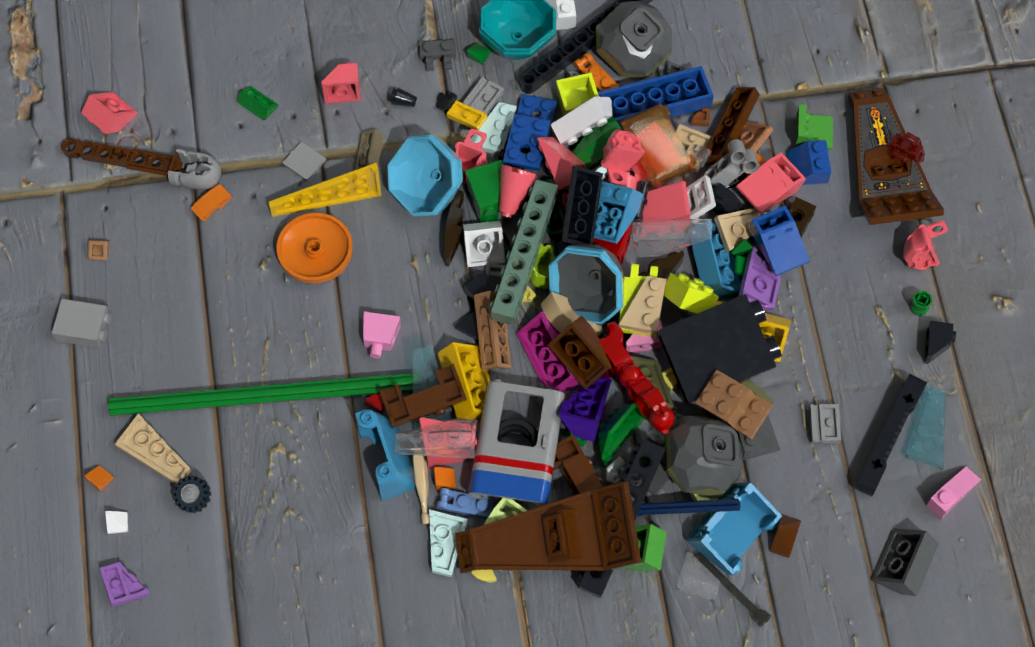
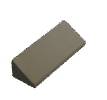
(369, 148)

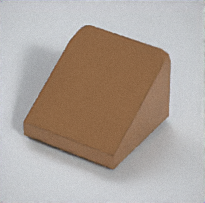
(98, 249)

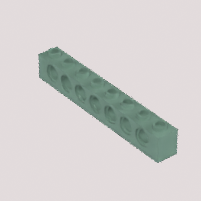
(508, 312)

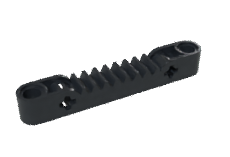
(871, 477)

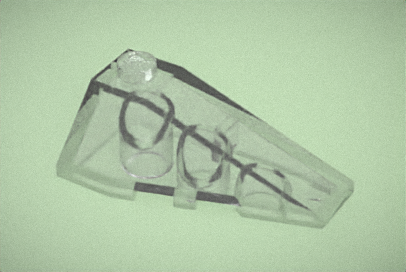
(663, 236)
(442, 439)

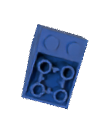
(779, 240)

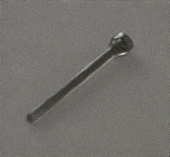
(761, 617)

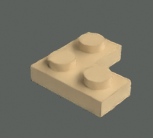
(690, 137)

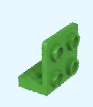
(813, 127)

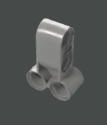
(733, 164)

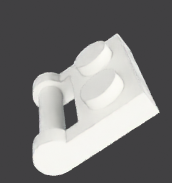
(703, 197)

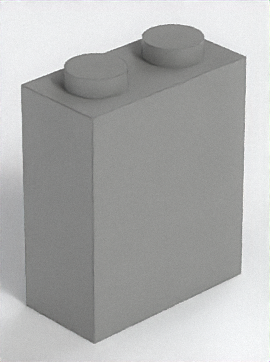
(81, 323)

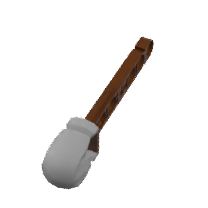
(201, 173)

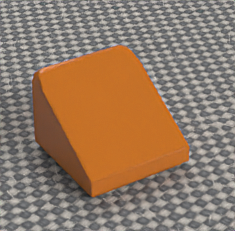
(99, 478)
(444, 478)

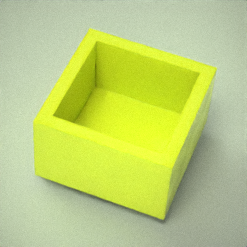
(575, 91)
(689, 294)

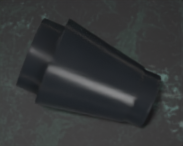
(402, 98)

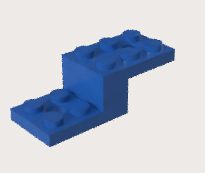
(527, 129)

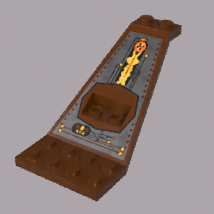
(884, 186)

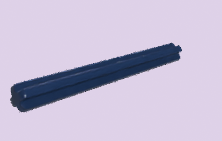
(690, 507)

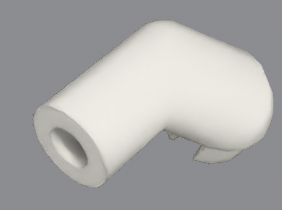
(612, 470)

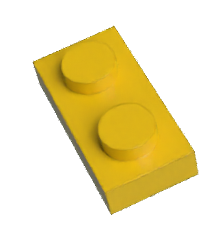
(467, 115)

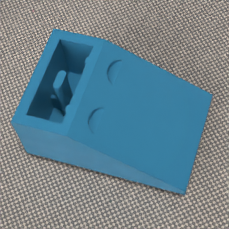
(616, 211)

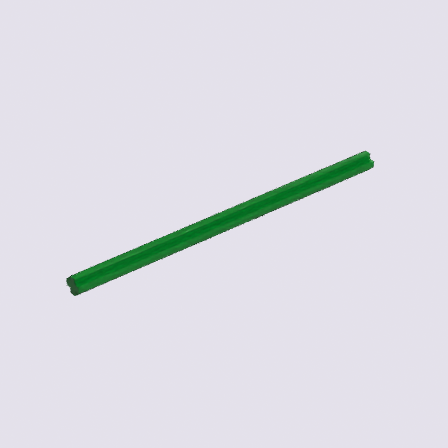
(258, 394)

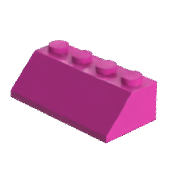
(549, 368)

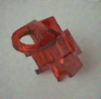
(903, 143)

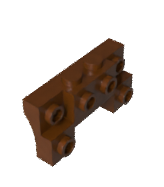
(426, 402)
(576, 466)

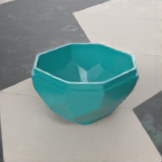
(505, 19)

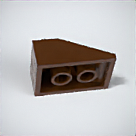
(581, 352)

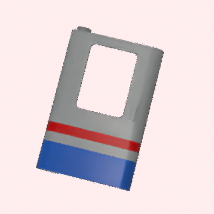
(515, 469)

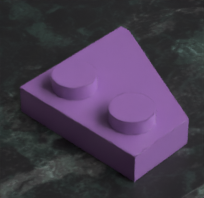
(121, 585)

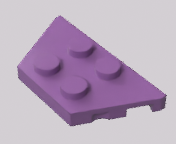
(759, 281)

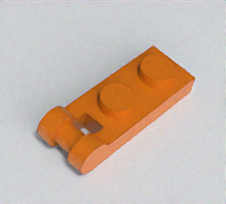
(601, 78)

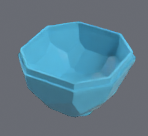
(415, 175)

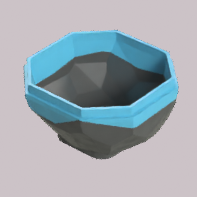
(575, 278)

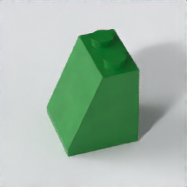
(484, 189)

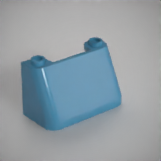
(398, 473)
(728, 534)

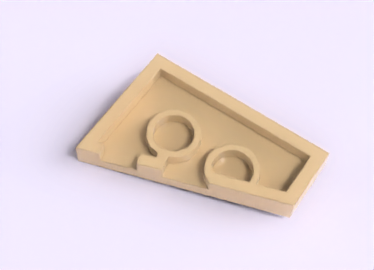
(735, 226)
(646, 307)

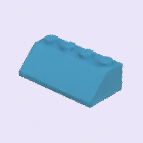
(716, 266)

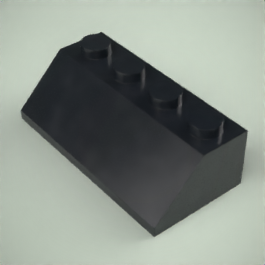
(582, 207)

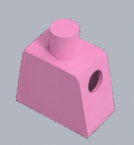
(380, 332)

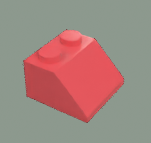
(342, 84)
(108, 112)

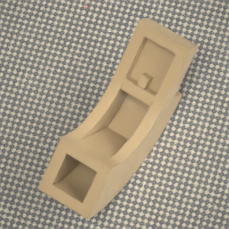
(561, 314)

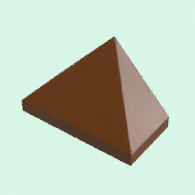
(785, 536)

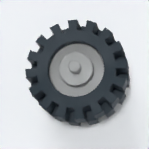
(191, 494)

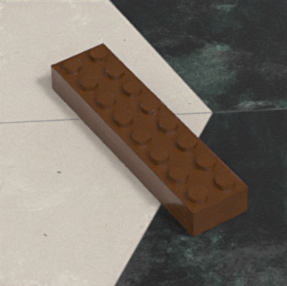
(732, 122)

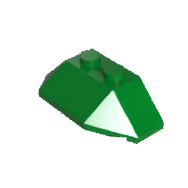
(617, 430)

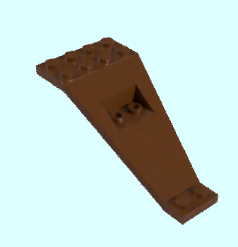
(592, 529)

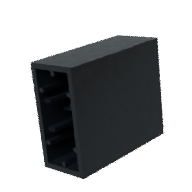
(720, 340)

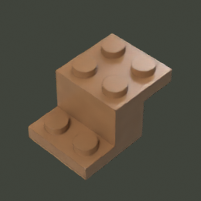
(734, 404)

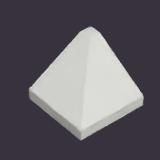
(116, 522)

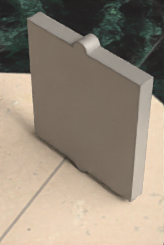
(304, 161)

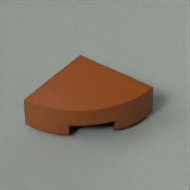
(701, 118)

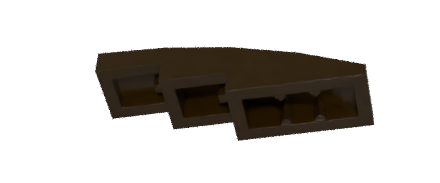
(453, 231)

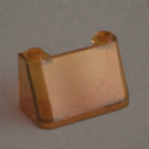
(664, 153)

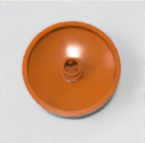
(314, 248)

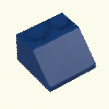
(812, 161)

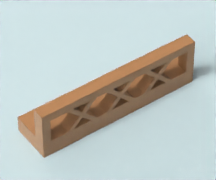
(489, 334)

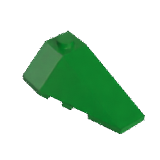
(591, 146)

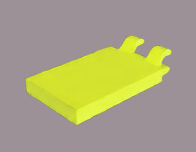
(631, 287)

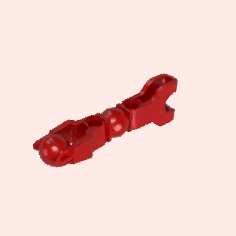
(641, 390)

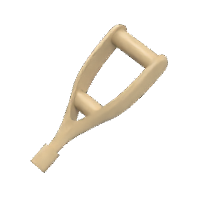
(422, 484)

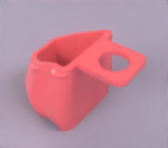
(471, 153)
(620, 154)
(919, 248)

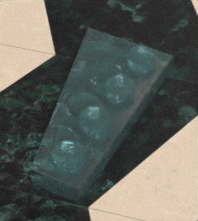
(425, 376)
(927, 436)

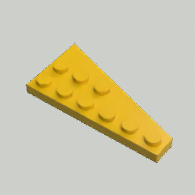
(349, 187)

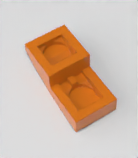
(208, 203)

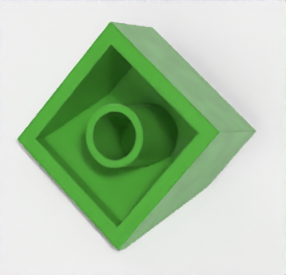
(651, 548)

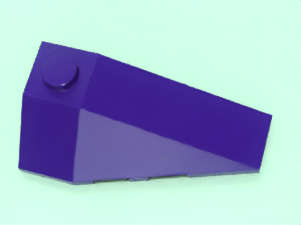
(585, 409)

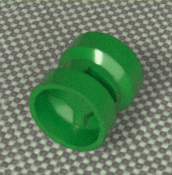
(920, 303)

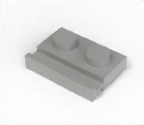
(484, 95)
(825, 423)

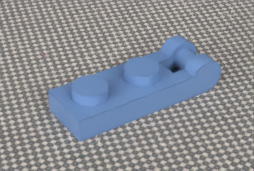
(464, 504)

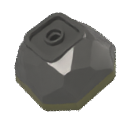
(627, 49)
(697, 462)

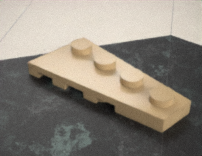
(150, 449)

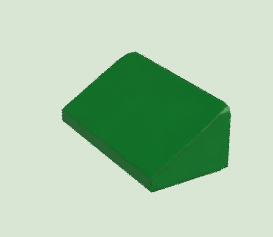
(256, 102)

